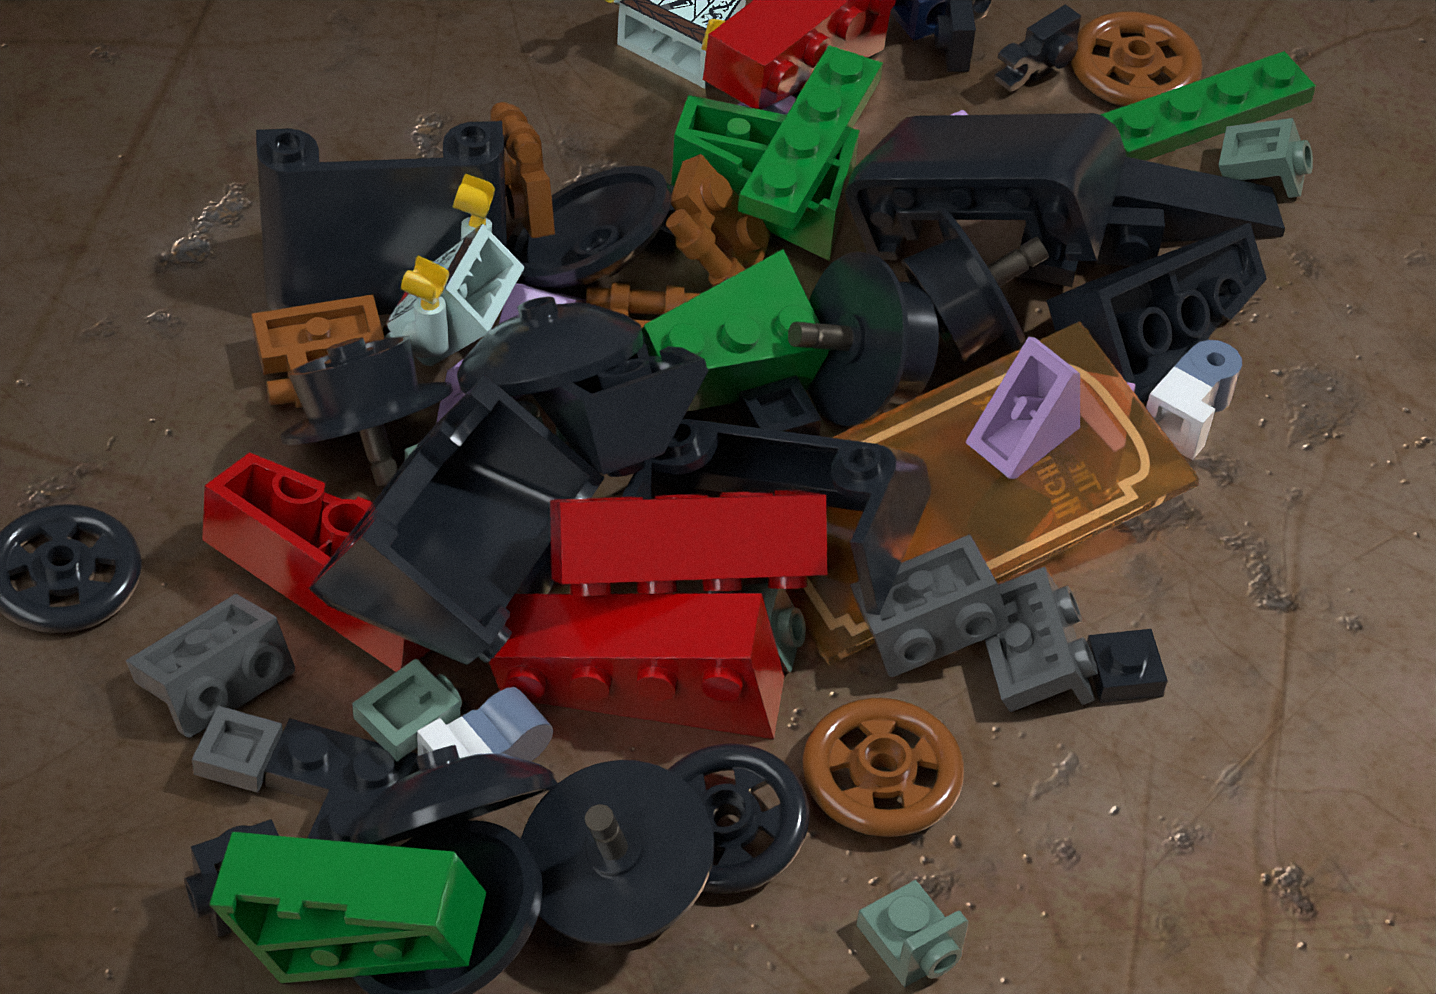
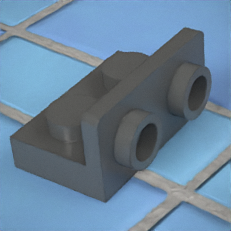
(936, 607)
(1040, 647)
(214, 662)

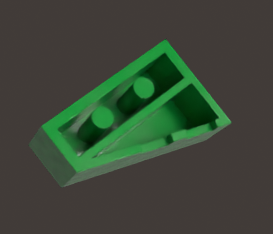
(734, 142)
(742, 332)
(347, 906)

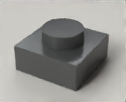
(236, 749)

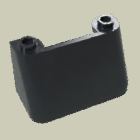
(1025, 167)
(363, 223)
(457, 528)

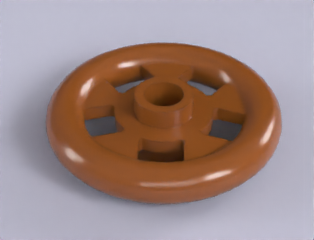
(1135, 57)
(881, 748)

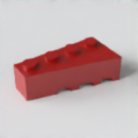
(776, 44)
(284, 534)
(688, 540)
(648, 657)

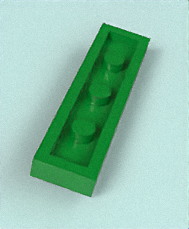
(1211, 105)
(810, 137)

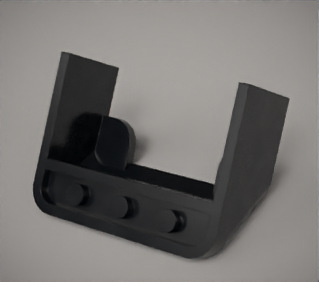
(853, 475)

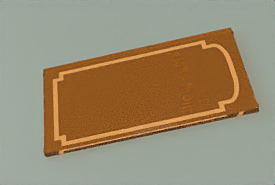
(1084, 486)

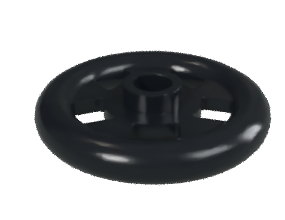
(97, 598)
(784, 823)

